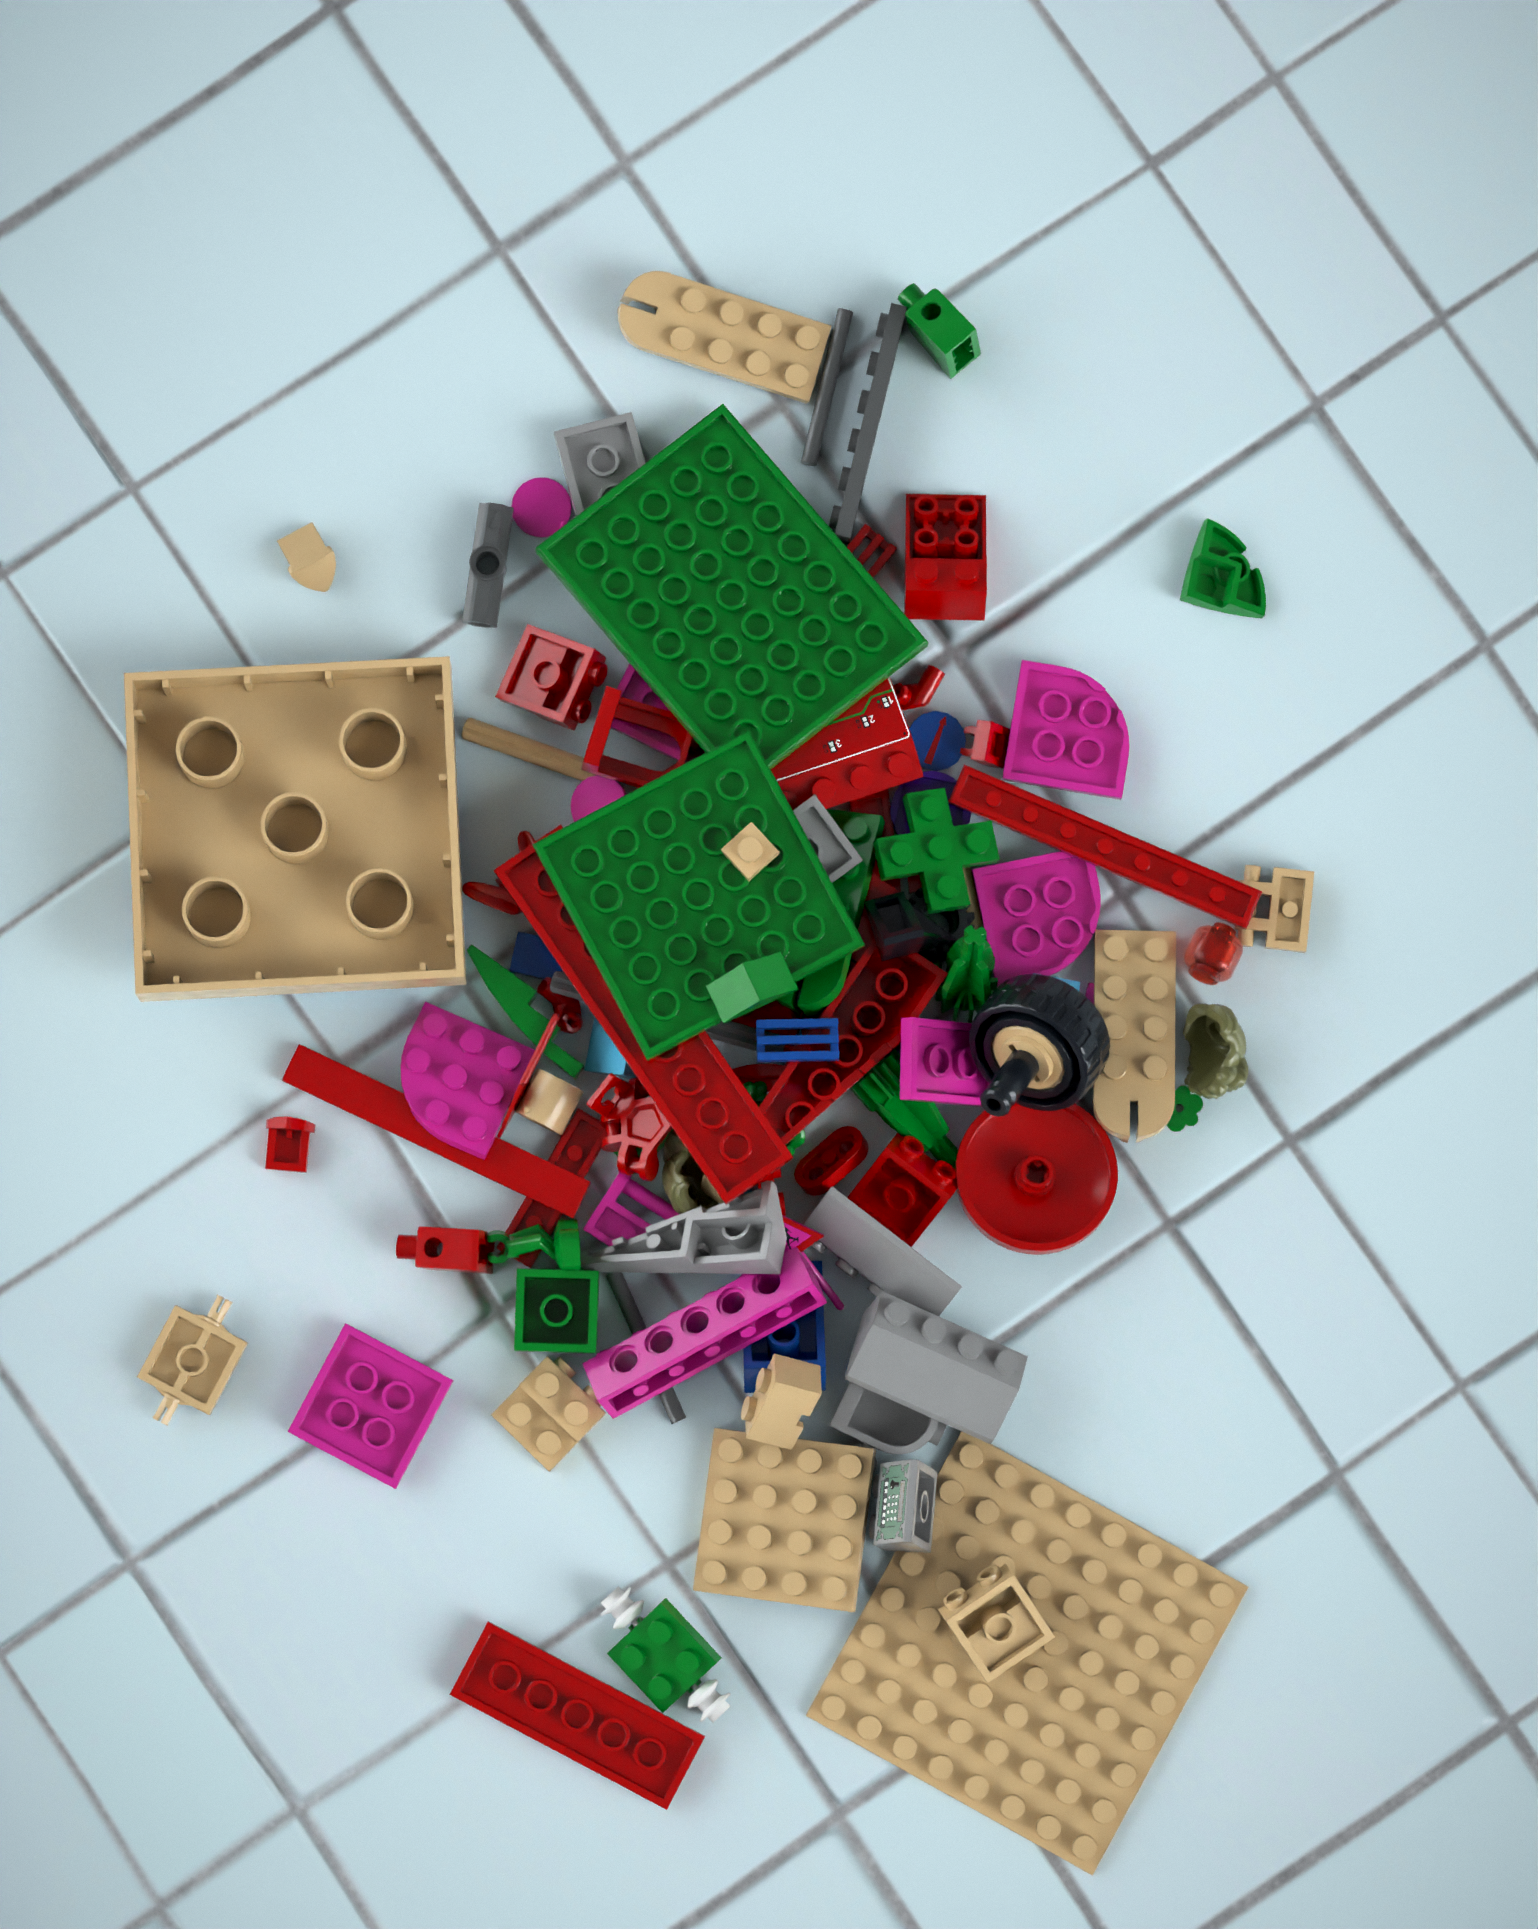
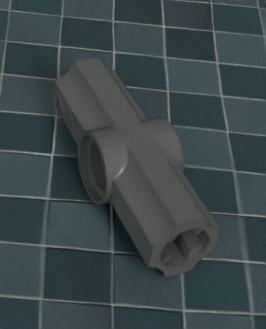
(492, 540)

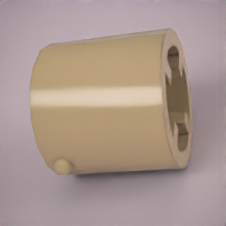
(549, 1101)

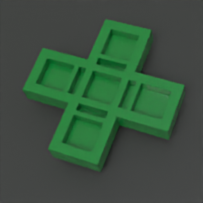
(936, 850)

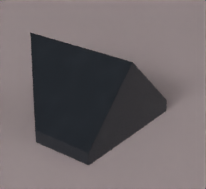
(902, 927)

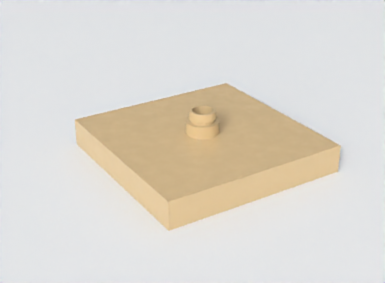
(294, 829)

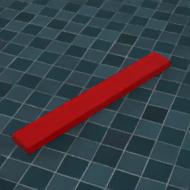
(1105, 847)
(391, 1112)

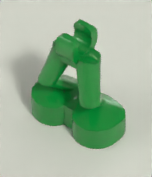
(563, 1249)

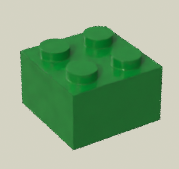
(556, 1311)

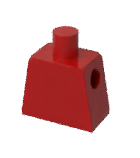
(462, 1249)

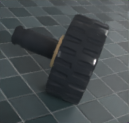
(1037, 1045)

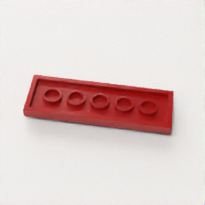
(577, 1715)

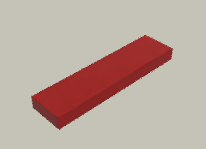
(574, 1153)

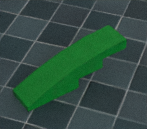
(515, 1000)

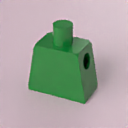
(940, 329)

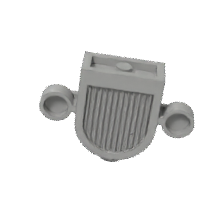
(884, 1423)

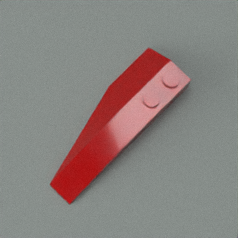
(868, 1030)

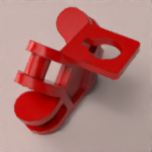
(630, 1123)

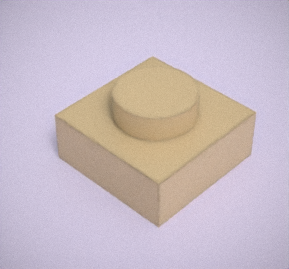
(750, 851)

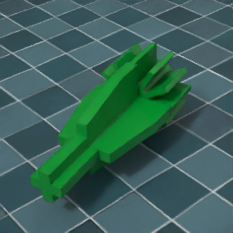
(969, 974)
(881, 1093)

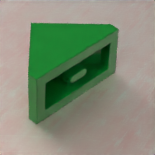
(751, 986)

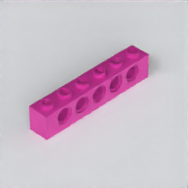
(692, 1351)

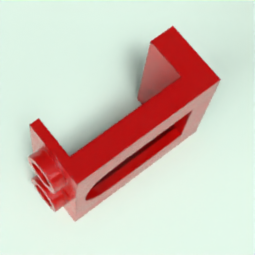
(639, 714)

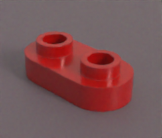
(831, 1160)

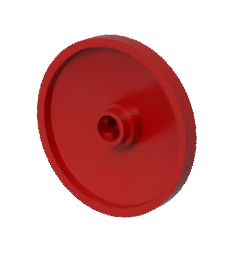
(1036, 1177)

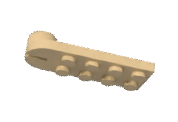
(724, 334)
(1138, 1006)

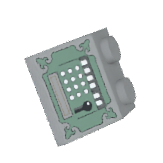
(904, 1506)

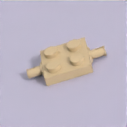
(192, 1360)

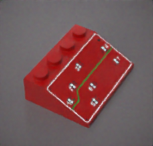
(854, 754)

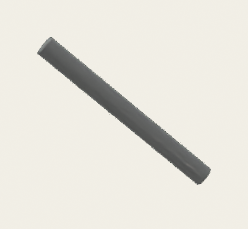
(827, 387)
(636, 1323)

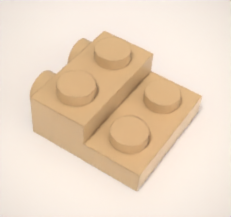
(549, 1412)
(995, 1621)

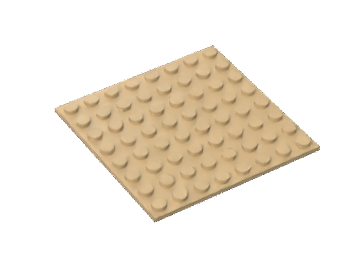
(1077, 1722)

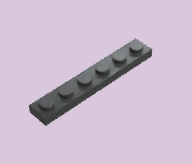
(870, 405)

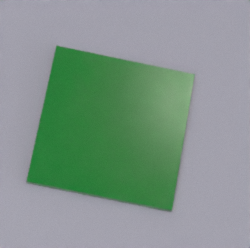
(674, 911)

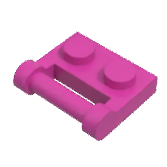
(614, 1221)

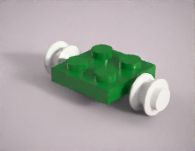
(664, 1655)

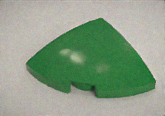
(1222, 576)

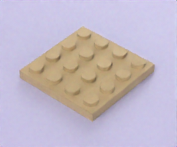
(784, 1521)

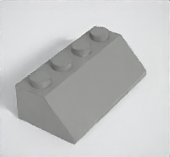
(878, 1255)
(935, 1367)

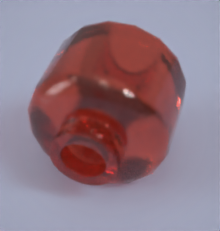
(1213, 953)

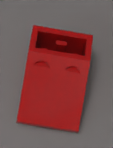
(945, 557)

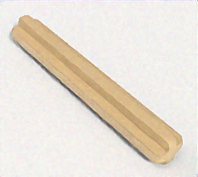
(524, 748)

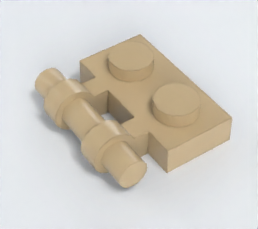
(1288, 909)

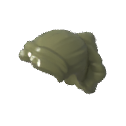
(1215, 1051)
(683, 1177)

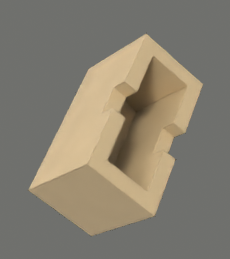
(780, 1398)

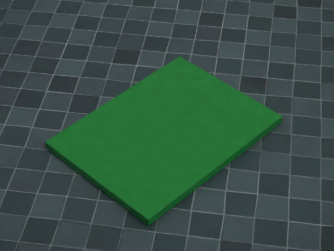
(731, 593)

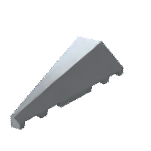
(723, 1239)

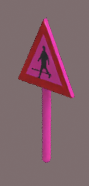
(803, 1237)

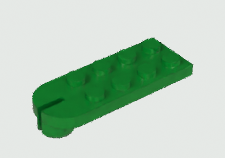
(852, 887)

